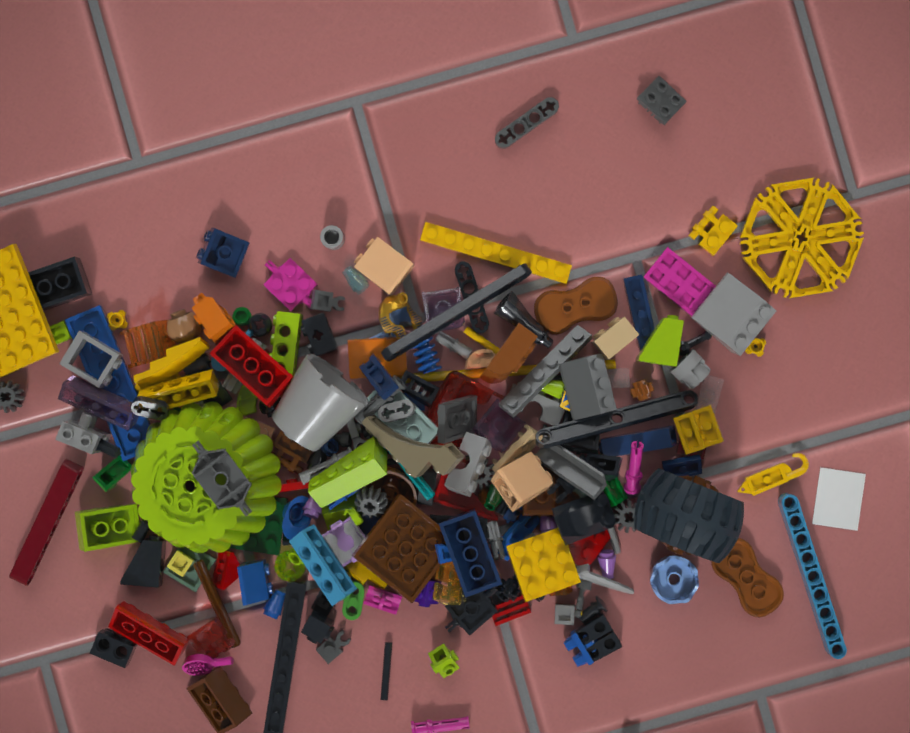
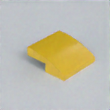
(698, 429)

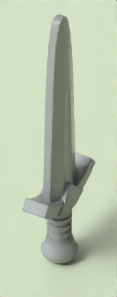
(585, 574)

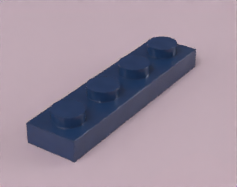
(639, 308)

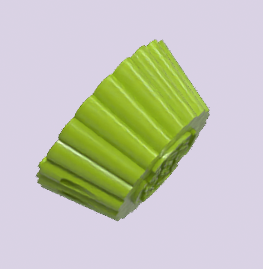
(167, 462)

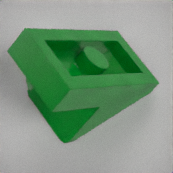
(112, 473)

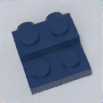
(222, 252)

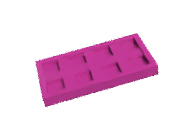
(679, 281)

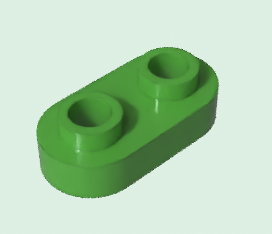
(354, 600)

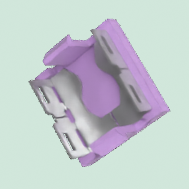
(344, 540)

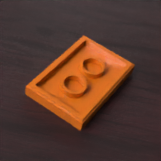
(361, 349)

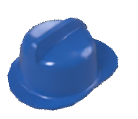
(293, 517)

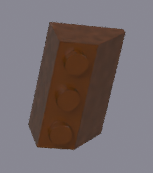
(219, 700)

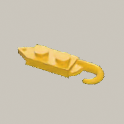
(773, 476)

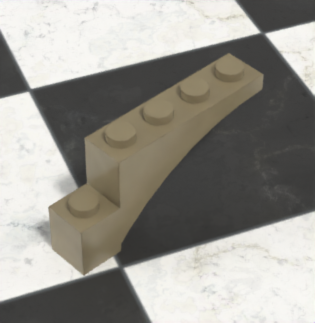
(414, 455)

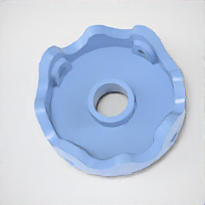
(674, 593)

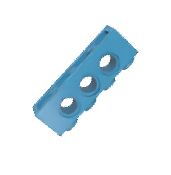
(322, 564)

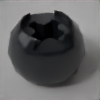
(262, 331)

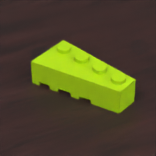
(349, 473)

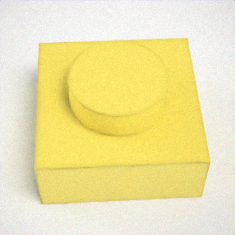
(180, 563)

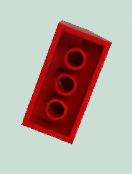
(252, 366)
(148, 632)

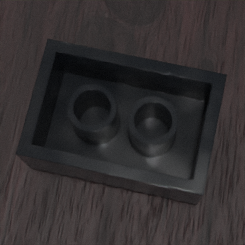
(60, 283)

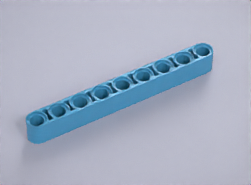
(818, 582)

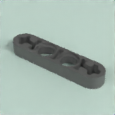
(525, 121)

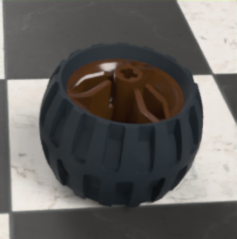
(688, 515)

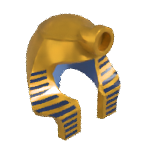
(396, 310)

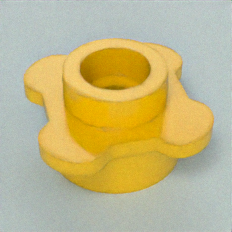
(112, 320)
(760, 347)

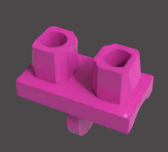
(382, 599)

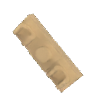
(518, 449)

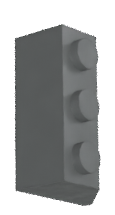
(587, 386)

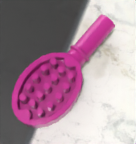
(202, 664)

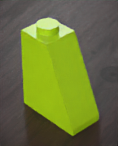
(663, 343)

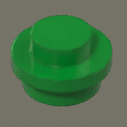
(241, 316)

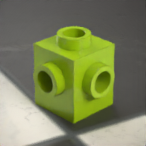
(444, 661)

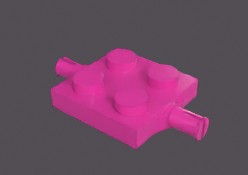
(290, 284)

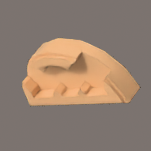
(479, 359)

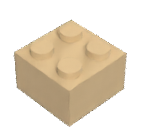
(615, 337)

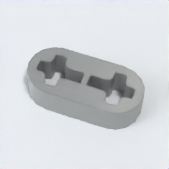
(397, 415)

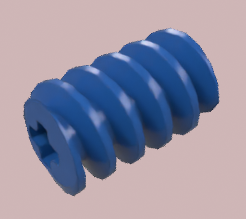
(426, 356)

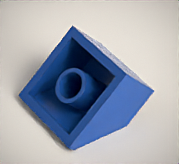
(254, 581)

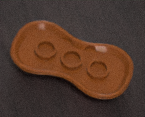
(589, 301)
(756, 589)

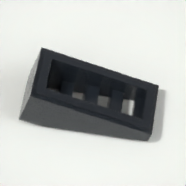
(421, 382)

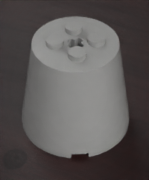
(317, 403)

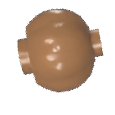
(183, 326)

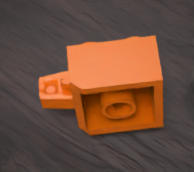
(212, 317)

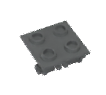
(661, 100)

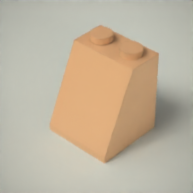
(383, 265)
(522, 480)

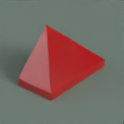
(225, 570)

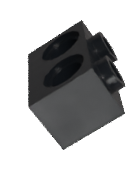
(112, 652)

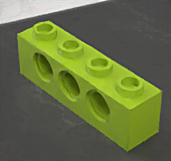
(293, 321)

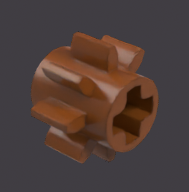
(641, 389)

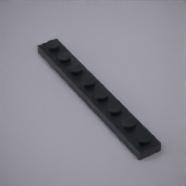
(285, 657)

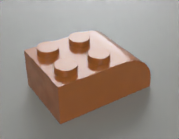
(510, 355)

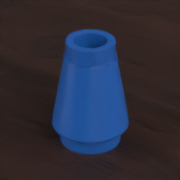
(274, 605)

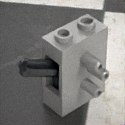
(86, 437)

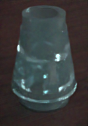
(356, 281)

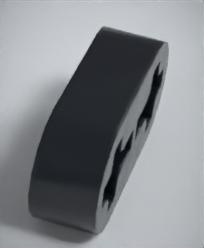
(150, 408)

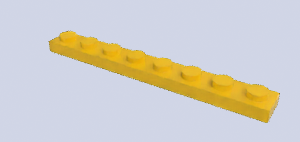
(495, 252)

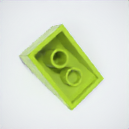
(106, 526)

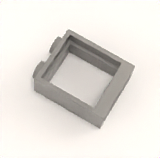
(76, 347)

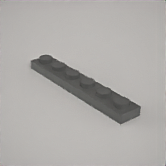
(545, 371)

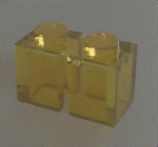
(453, 592)

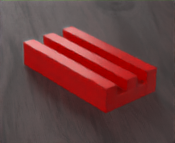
(513, 616)

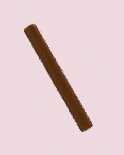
(216, 601)

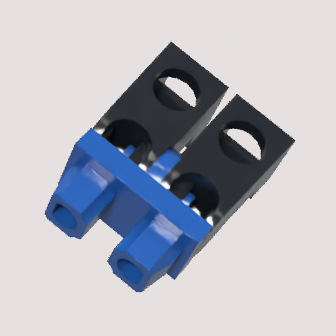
(594, 640)

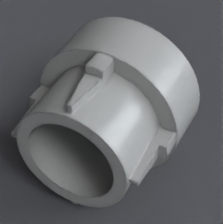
(691, 369)

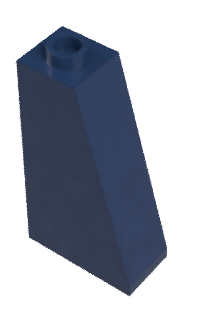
(652, 439)

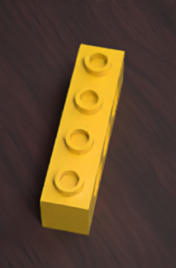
(183, 389)

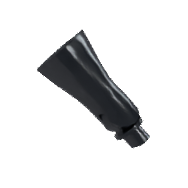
(514, 312)

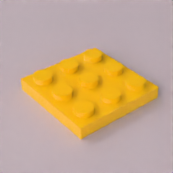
(542, 564)

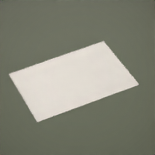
(838, 499)

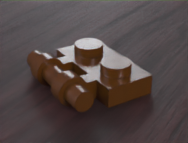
(292, 448)

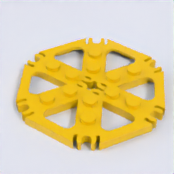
(795, 254)

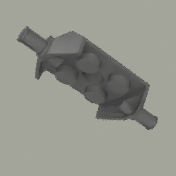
(219, 462)

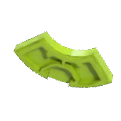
(246, 401)

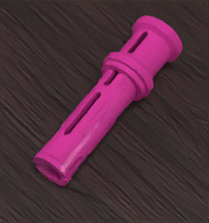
(634, 474)
(440, 726)

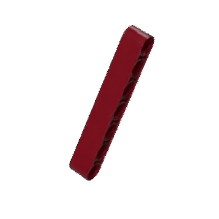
(46, 522)

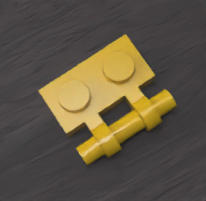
(717, 235)

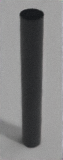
(386, 671)

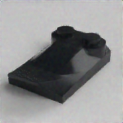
(583, 517)

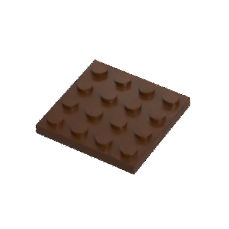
(402, 548)

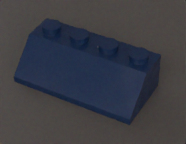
(470, 553)

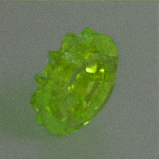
(288, 575)

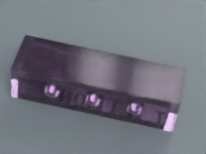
(98, 402)

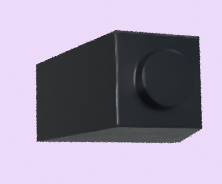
(147, 564)

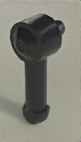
(685, 346)

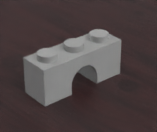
(551, 411)
(465, 480)

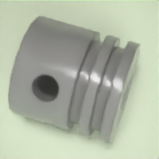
(332, 237)

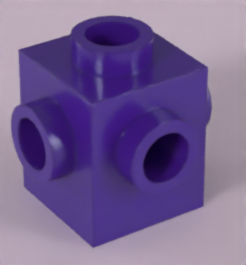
(425, 598)

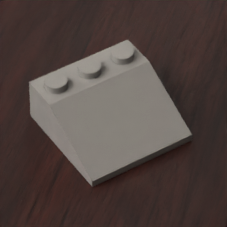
(733, 314)

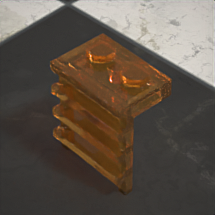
(155, 339)

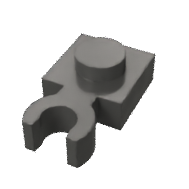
(324, 301)
(332, 648)

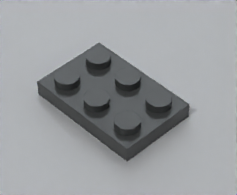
(456, 418)

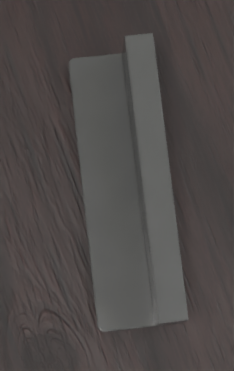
(572, 469)

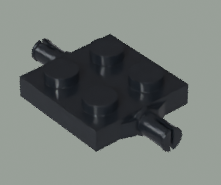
(473, 611)

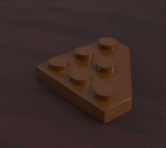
(543, 503)

